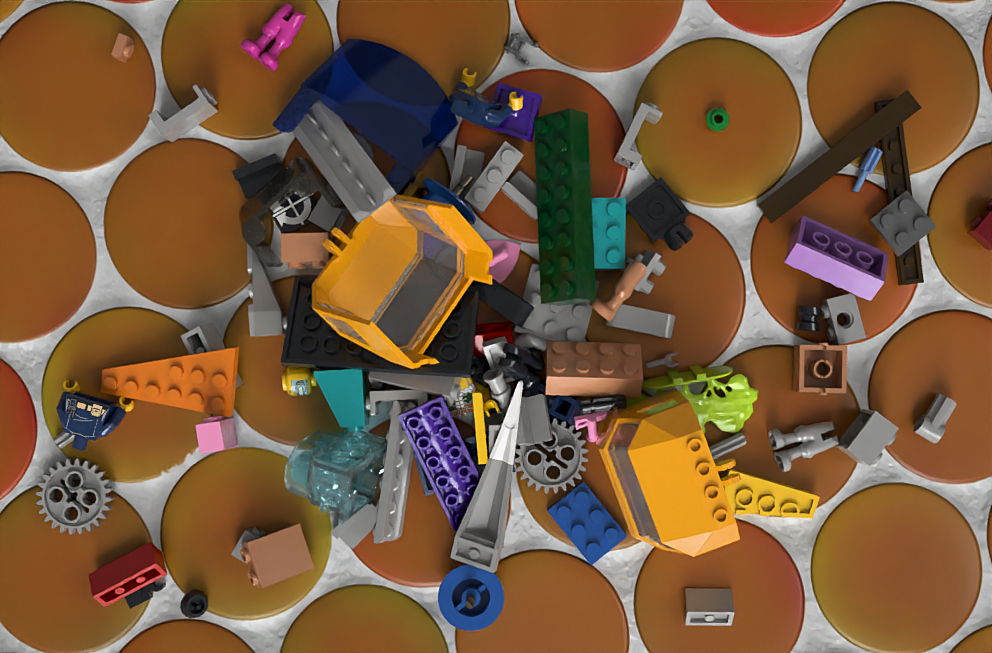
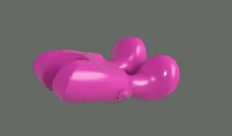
(276, 29)

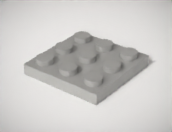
(554, 321)

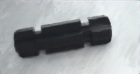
(603, 404)

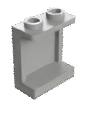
(186, 118)
(626, 156)
(375, 396)

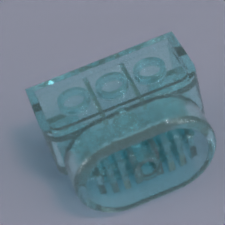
(337, 470)

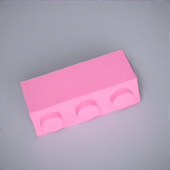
(216, 434)

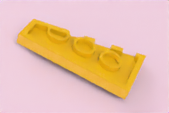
(769, 497)

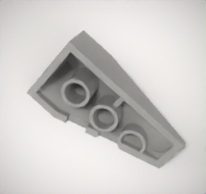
(266, 312)

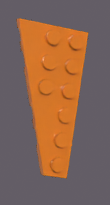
(188, 381)

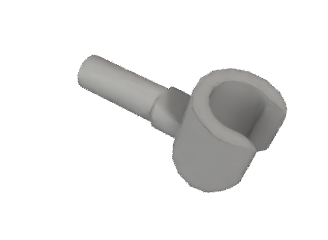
(664, 361)

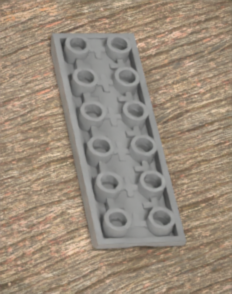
(343, 162)
(395, 478)

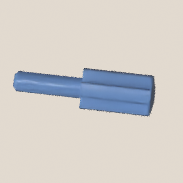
(867, 166)

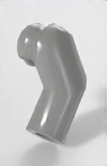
(530, 340)

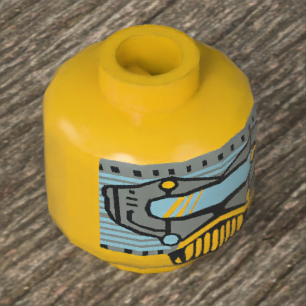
(298, 380)

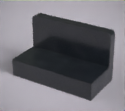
(257, 174)

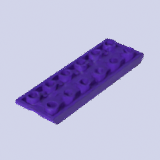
(442, 456)

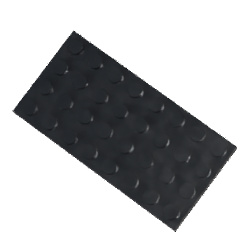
(315, 344)

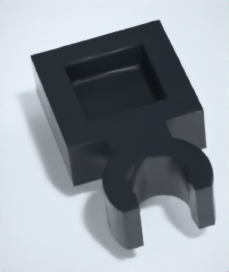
(479, 368)
(142, 594)

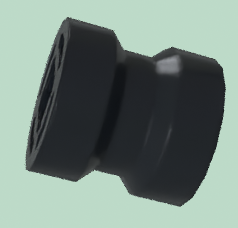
(808, 318)

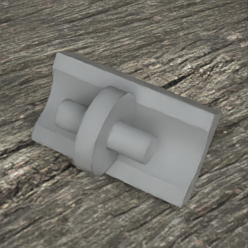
(653, 264)

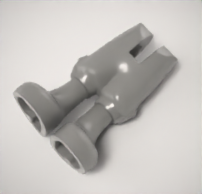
(810, 441)

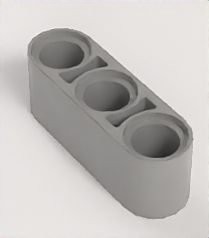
(643, 321)

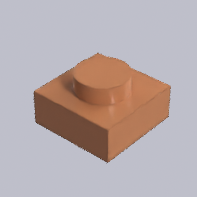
(123, 48)

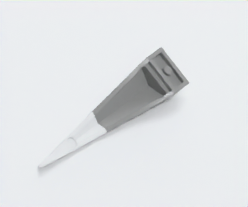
(484, 523)

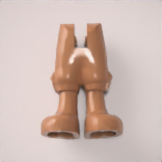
(622, 290)

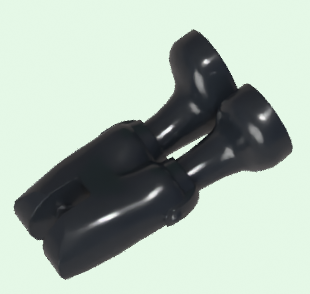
(518, 361)

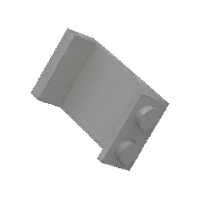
(438, 385)

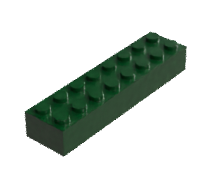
(564, 208)

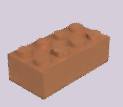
(593, 369)

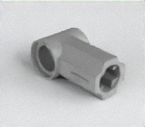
(932, 424)

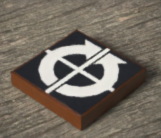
(294, 213)

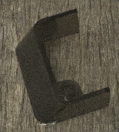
(298, 177)

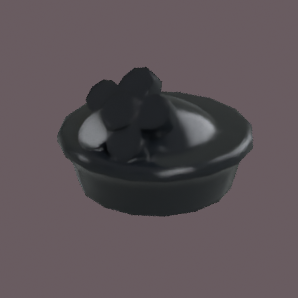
(194, 604)

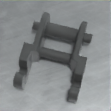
(515, 37)

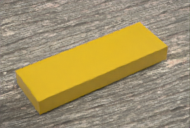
(480, 426)

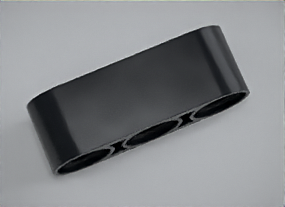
(505, 301)

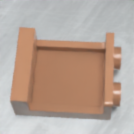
(276, 556)

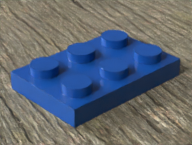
(587, 523)

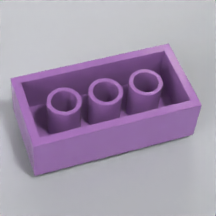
(836, 258)

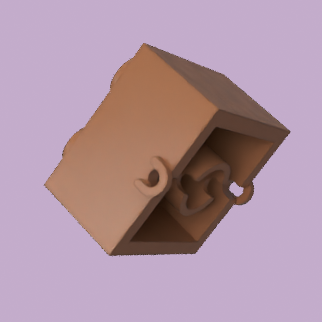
(305, 249)
(820, 368)

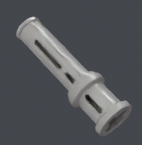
(499, 388)

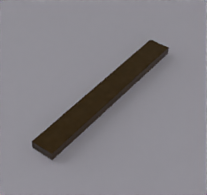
(839, 156)
(897, 181)

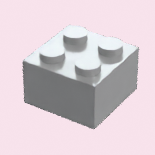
(867, 437)

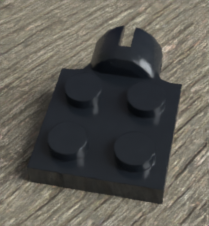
(661, 215)

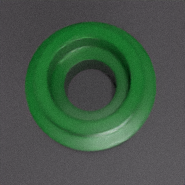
(717, 126)

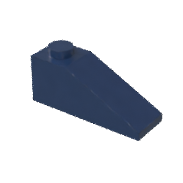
(557, 405)

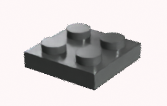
(902, 223)

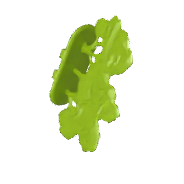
(726, 412)

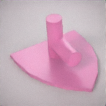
(504, 258)

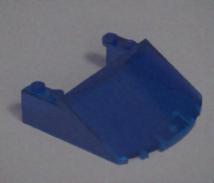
(381, 98)

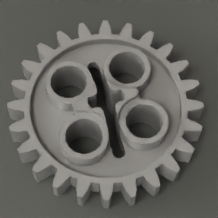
(537, 472)
(90, 482)

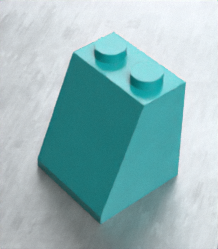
(346, 396)

